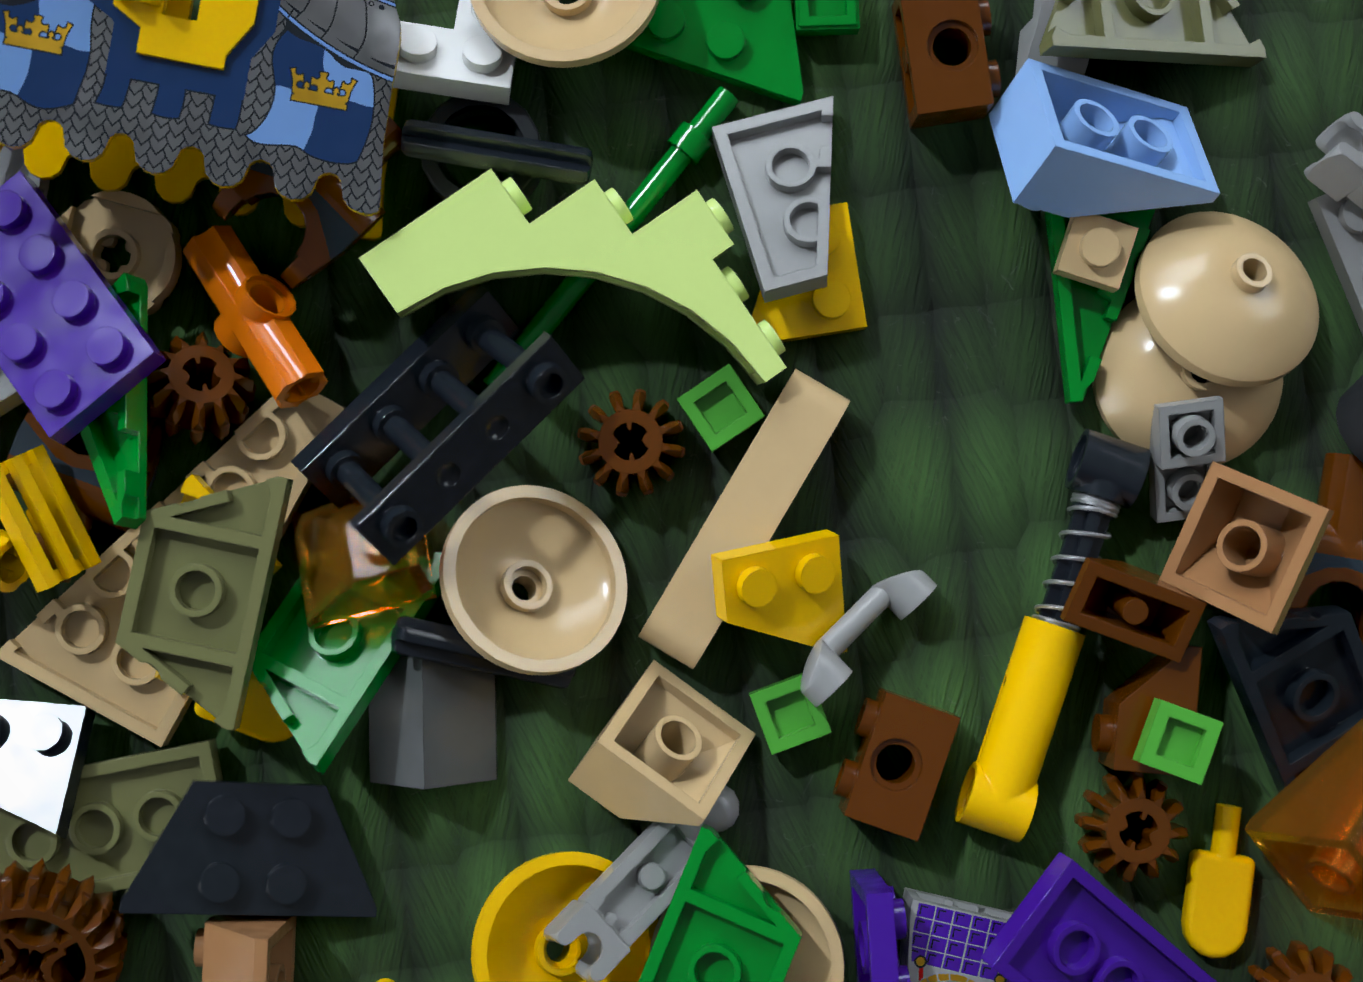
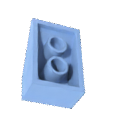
(1096, 146)

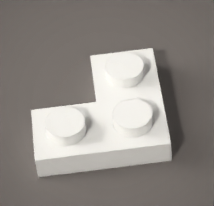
(455, 60)

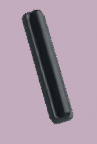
(496, 152)
(446, 646)

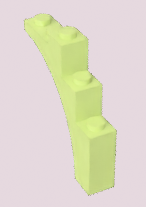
(485, 237)

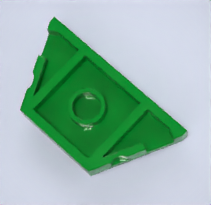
(729, 41)
(328, 673)
(721, 923)

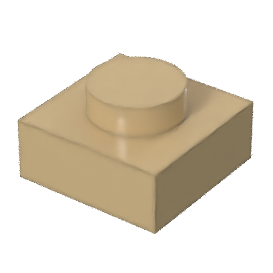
(1095, 251)

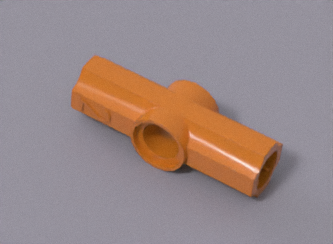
(255, 316)

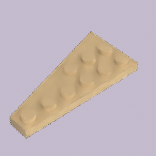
(75, 635)

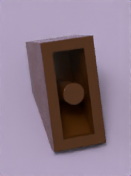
(1133, 607)
(1127, 707)

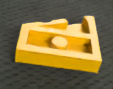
(827, 309)
(782, 586)

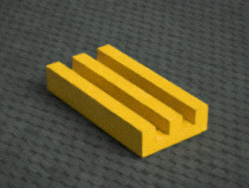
(49, 514)

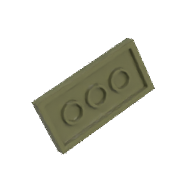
(115, 815)

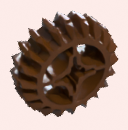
(47, 915)

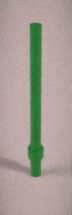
(687, 146)

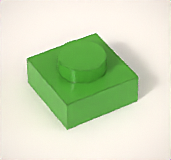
(720, 408)
(788, 715)
(1178, 741)

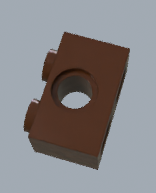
(937, 91)
(899, 801)

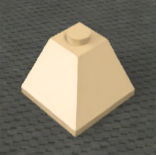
(663, 753)

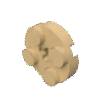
(148, 237)

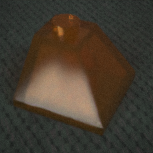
(347, 575)

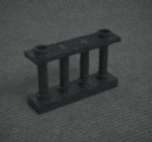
(410, 395)

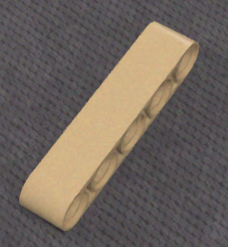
(745, 512)

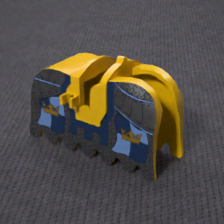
(204, 96)

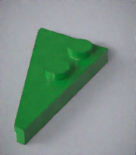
(1085, 311)
(119, 435)

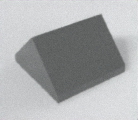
(433, 726)

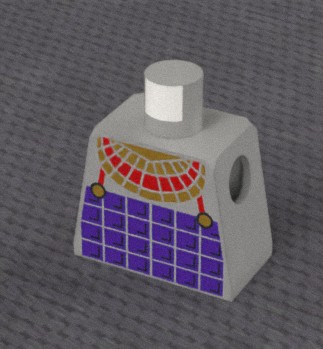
(948, 938)

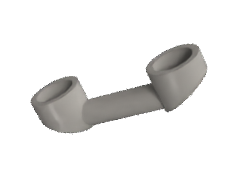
(824, 668)

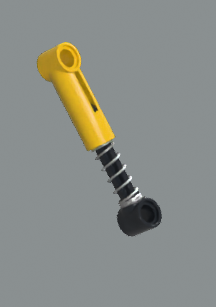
(1002, 782)

